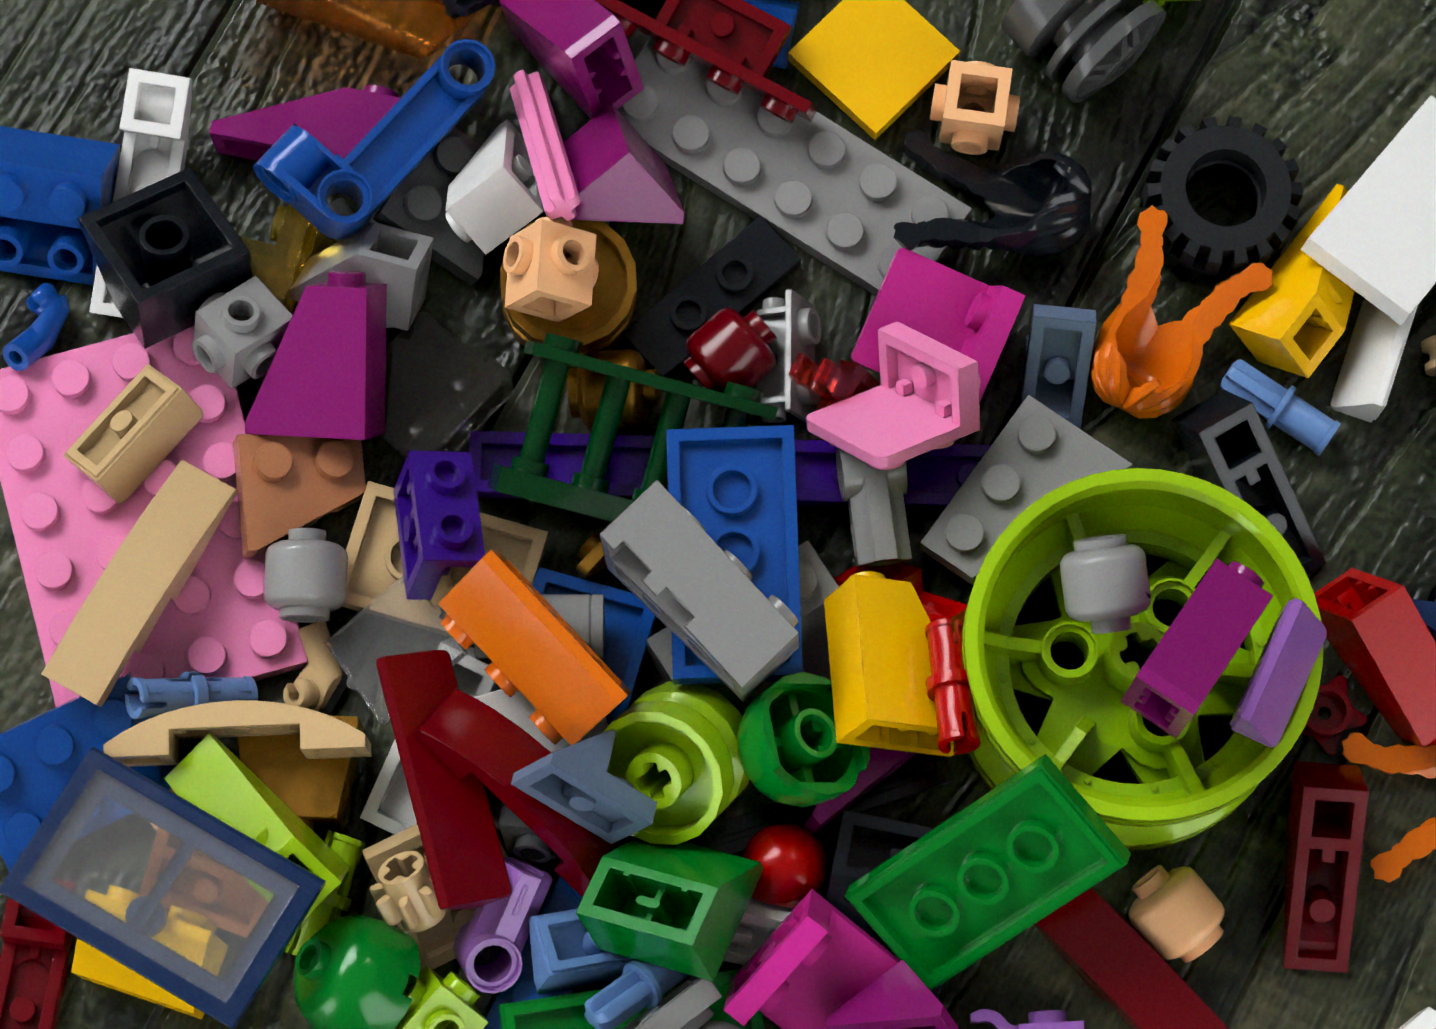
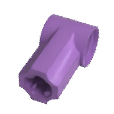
(503, 925)

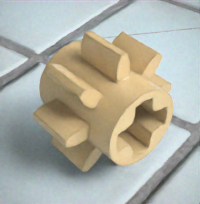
(407, 893)

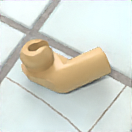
(320, 674)

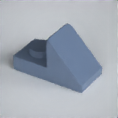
(1059, 359)
(581, 789)

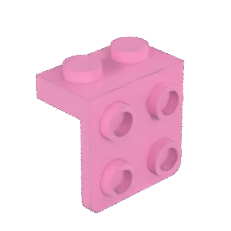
(921, 404)

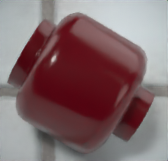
(731, 350)

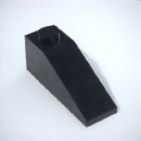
(1236, 454)

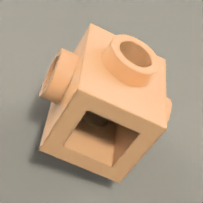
(975, 106)
(550, 269)

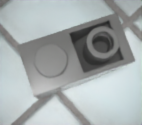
(388, 258)

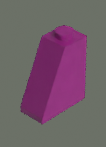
(579, 48)
(328, 365)
(1198, 646)

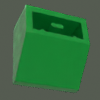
(669, 904)

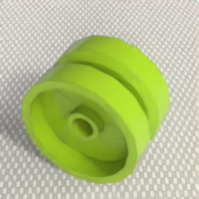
(682, 754)

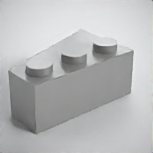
(699, 591)

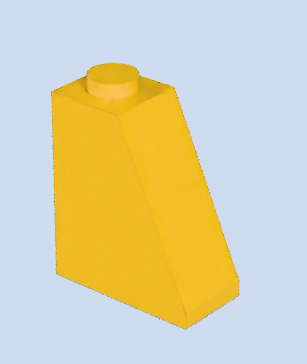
(881, 665)

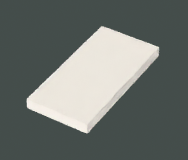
(1385, 225)

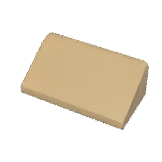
(134, 433)

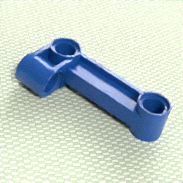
(307, 173)

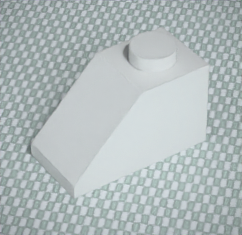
(494, 191)

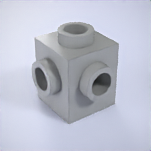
(239, 332)

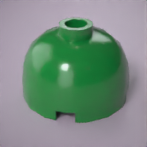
(792, 745)
(355, 974)

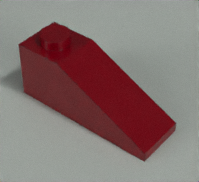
(1322, 865)

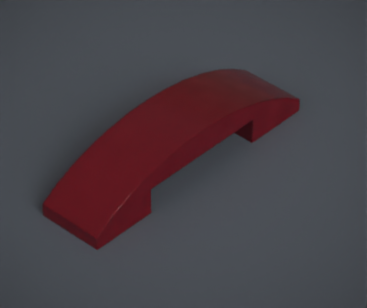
(483, 741)
(31, 969)

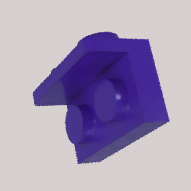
(436, 518)

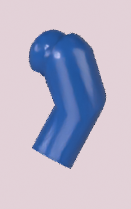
(42, 334)

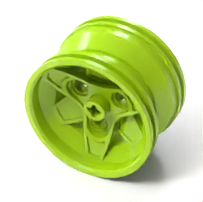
(1087, 722)

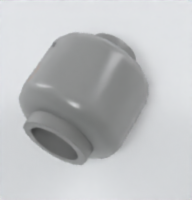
(305, 576)
(1105, 582)

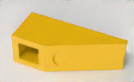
(1301, 311)

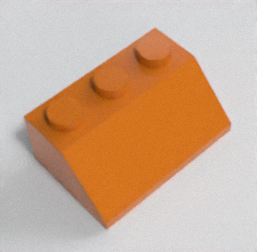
(531, 649)

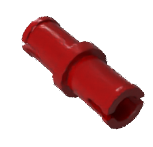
(950, 688)

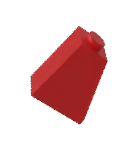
(1385, 649)

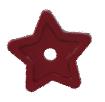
(1342, 715)

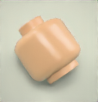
(1176, 913)

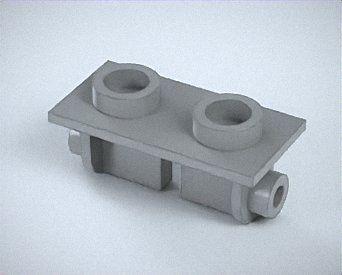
(797, 331)

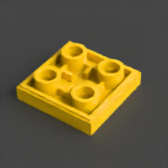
(873, 59)

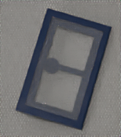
(162, 887)

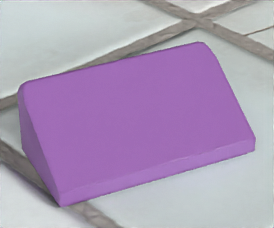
(1279, 674)

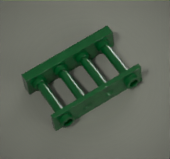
(589, 489)

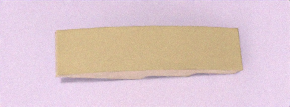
(140, 582)

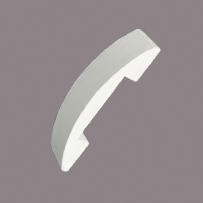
(153, 145)

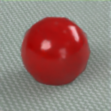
(791, 864)

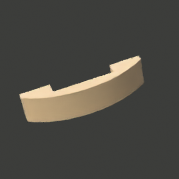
(157, 742)

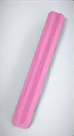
(544, 145)

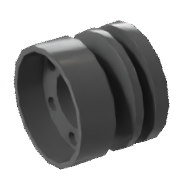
(1092, 37)

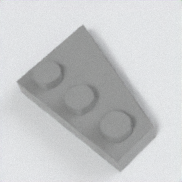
(1022, 465)

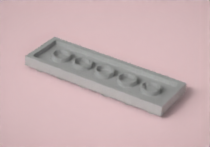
(800, 176)

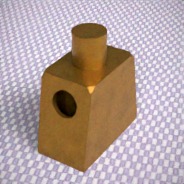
(310, 787)

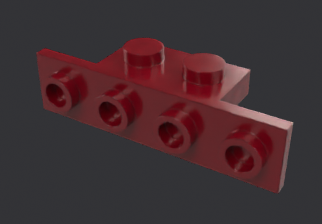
(728, 38)

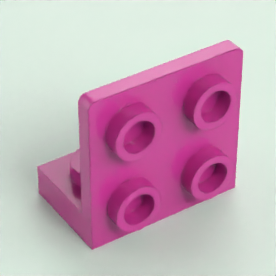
(943, 307)
(807, 968)

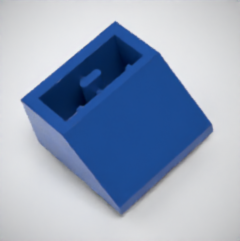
(43, 192)

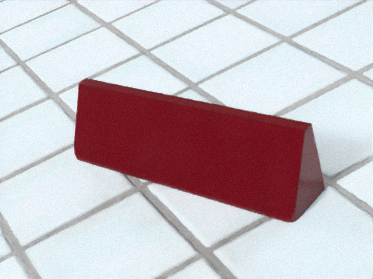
(449, 811)

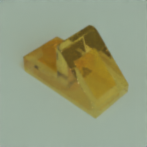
(282, 263)

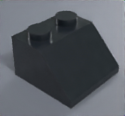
(165, 254)

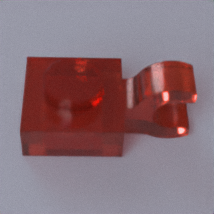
(831, 380)

